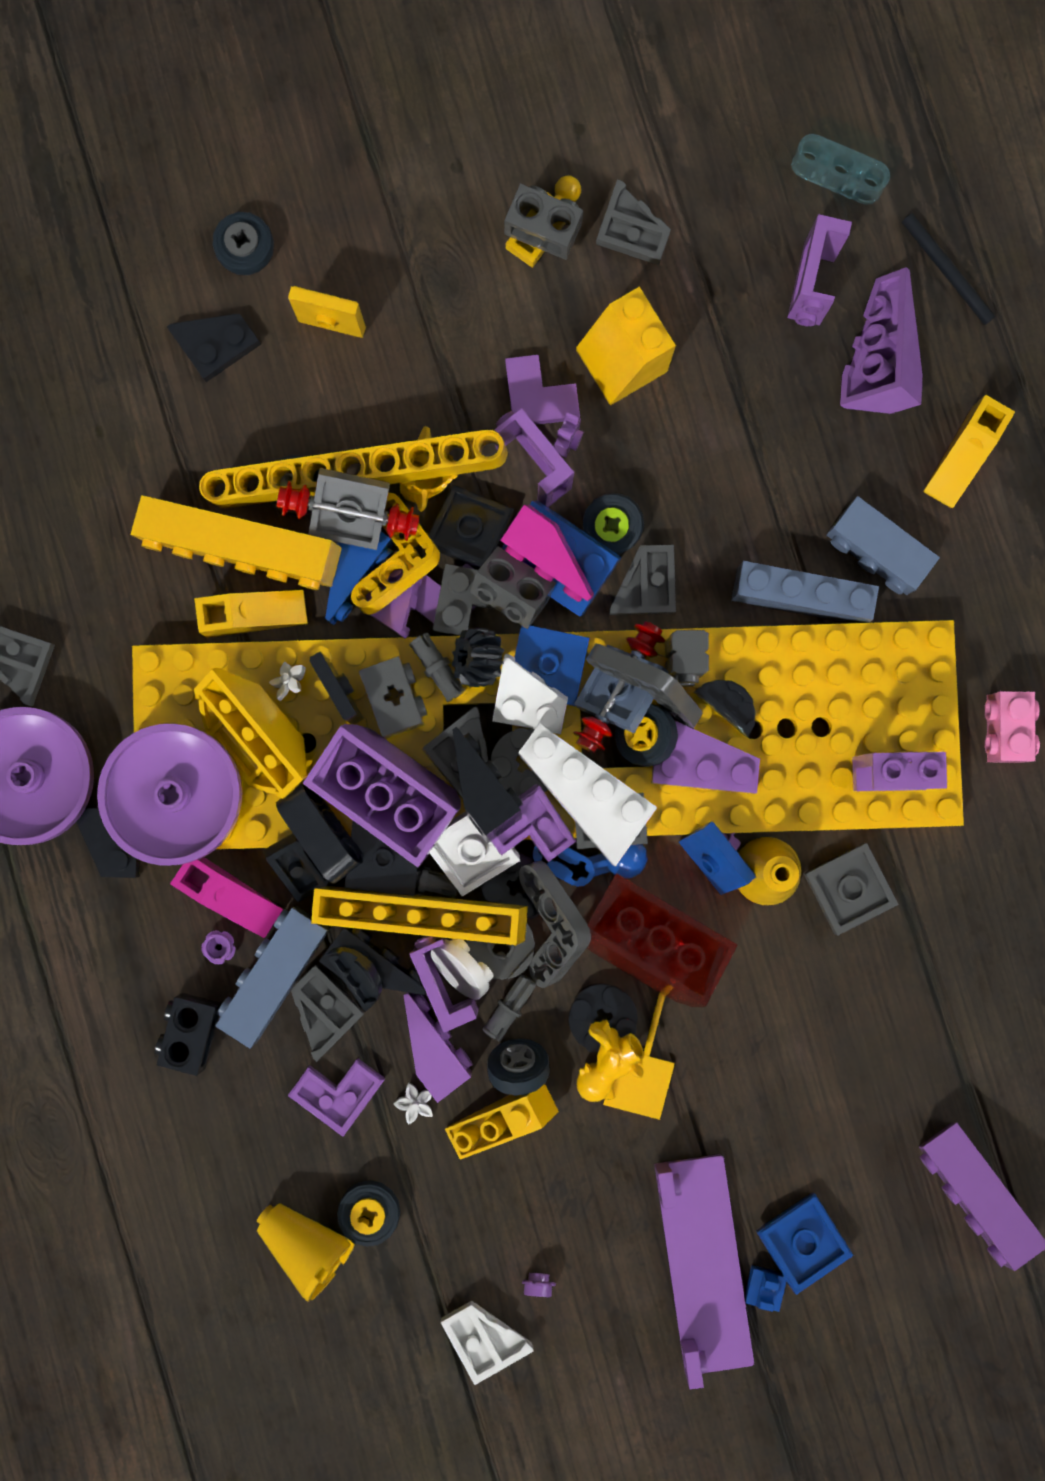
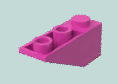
(543, 543)
(227, 896)

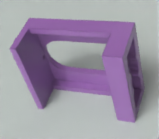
(823, 243)
(558, 473)
(899, 771)
(448, 1015)

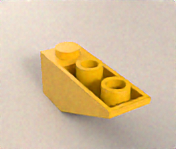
(968, 450)
(249, 612)
(502, 1122)

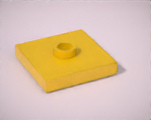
(327, 311)

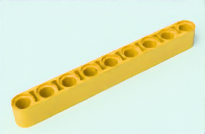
(370, 458)

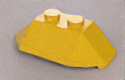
(253, 732)

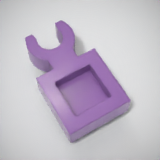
(569, 435)

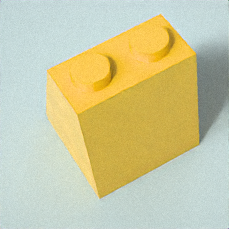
(626, 347)

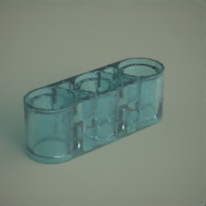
(834, 154)

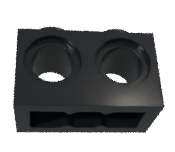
(196, 1037)

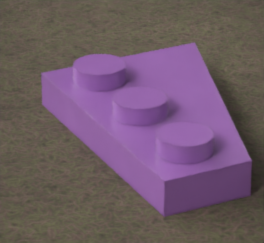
(707, 764)

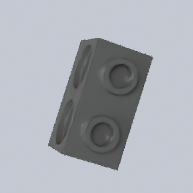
(538, 229)
(512, 588)

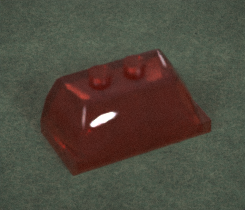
(658, 943)

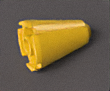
(765, 858)
(303, 1248)

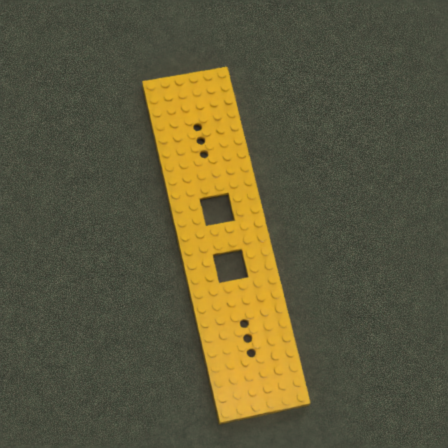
(872, 683)

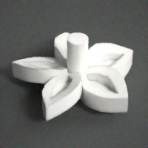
(288, 680)
(414, 1103)

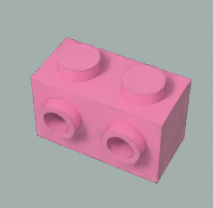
(1011, 727)

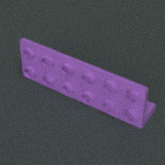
(704, 1266)

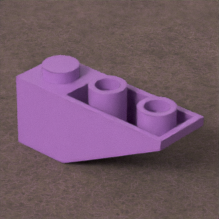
(435, 1058)

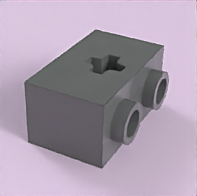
(378, 682)

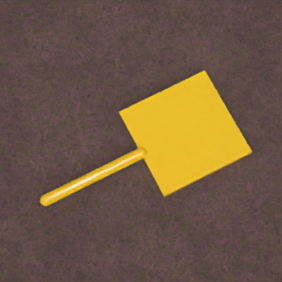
(648, 1093)

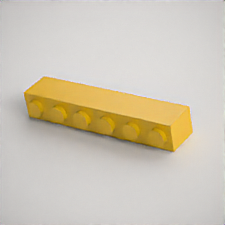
(236, 541)
(420, 915)

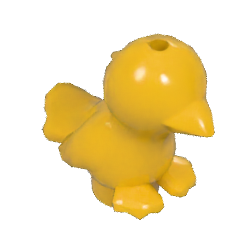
(614, 1060)

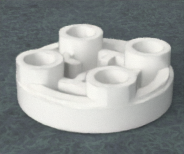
(462, 969)

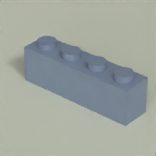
(804, 593)
(272, 976)

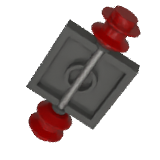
(348, 509)

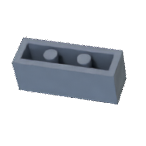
(882, 547)

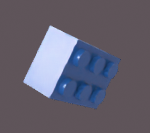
(593, 558)

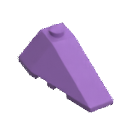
(887, 359)

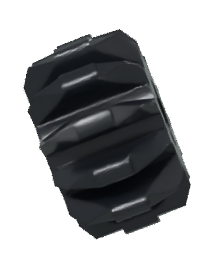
(477, 657)

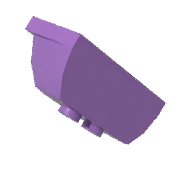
(384, 791)

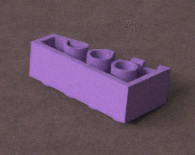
(983, 1197)

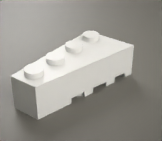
(593, 797)

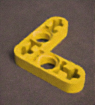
(406, 558)

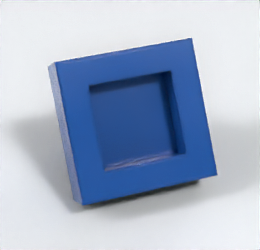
(765, 1288)

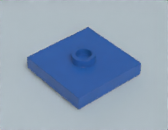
(553, 657)
(717, 858)
(804, 1243)

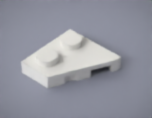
(527, 700)
(483, 1341)

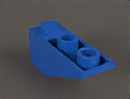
(352, 567)

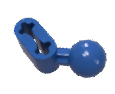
(628, 867)

